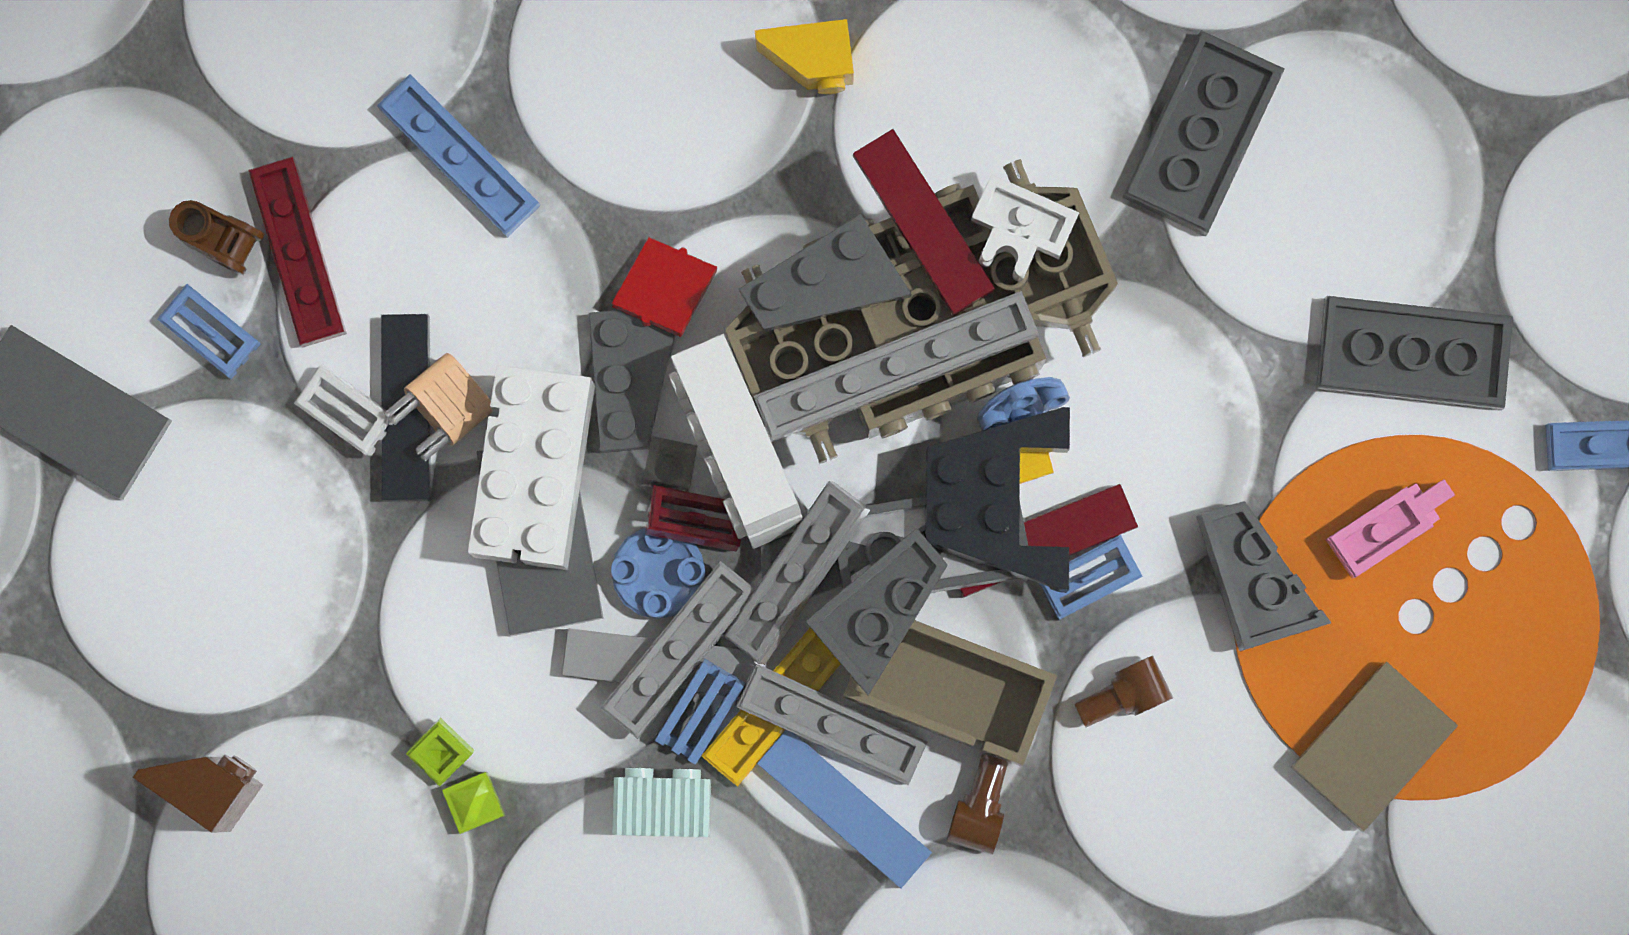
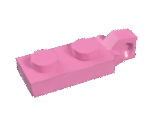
(1388, 527)

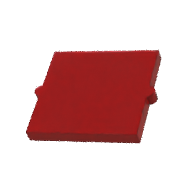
(664, 287)

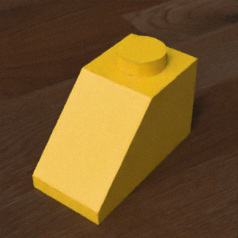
(811, 53)

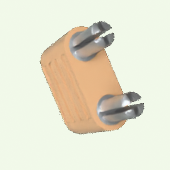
(446, 400)

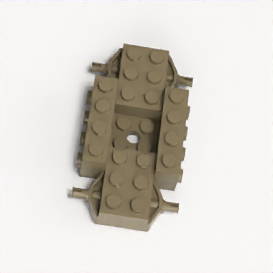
(1057, 292)

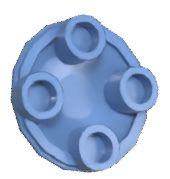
(1023, 401)
(656, 574)

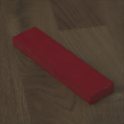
(923, 222)
(297, 252)
(1078, 525)

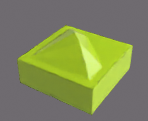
(440, 751)
(473, 802)

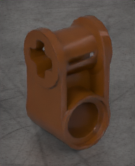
(222, 237)

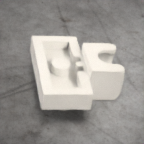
(1021, 224)

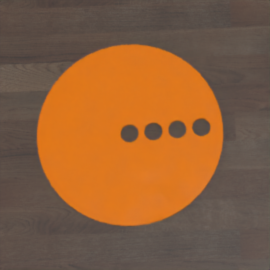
(1496, 662)

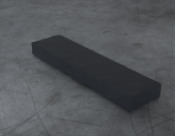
(403, 358)

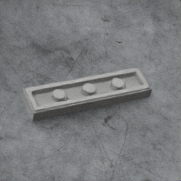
(797, 572)
(678, 650)
(614, 655)
(831, 724)

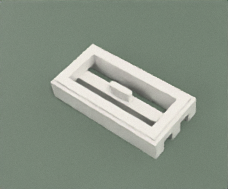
(375, 431)

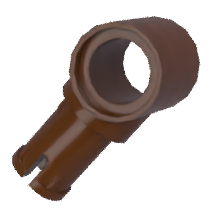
(1133, 690)
(978, 817)

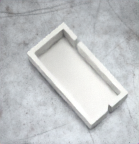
(741, 450)
(531, 467)

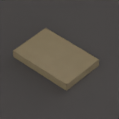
(1374, 746)

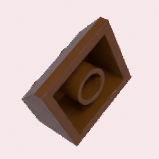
(205, 789)

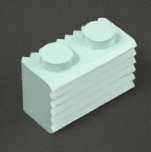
(661, 805)

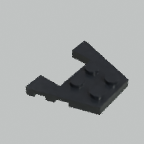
(976, 497)

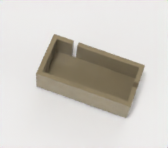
(961, 692)

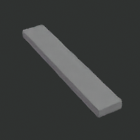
(896, 366)

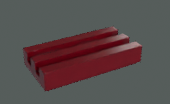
(689, 534)

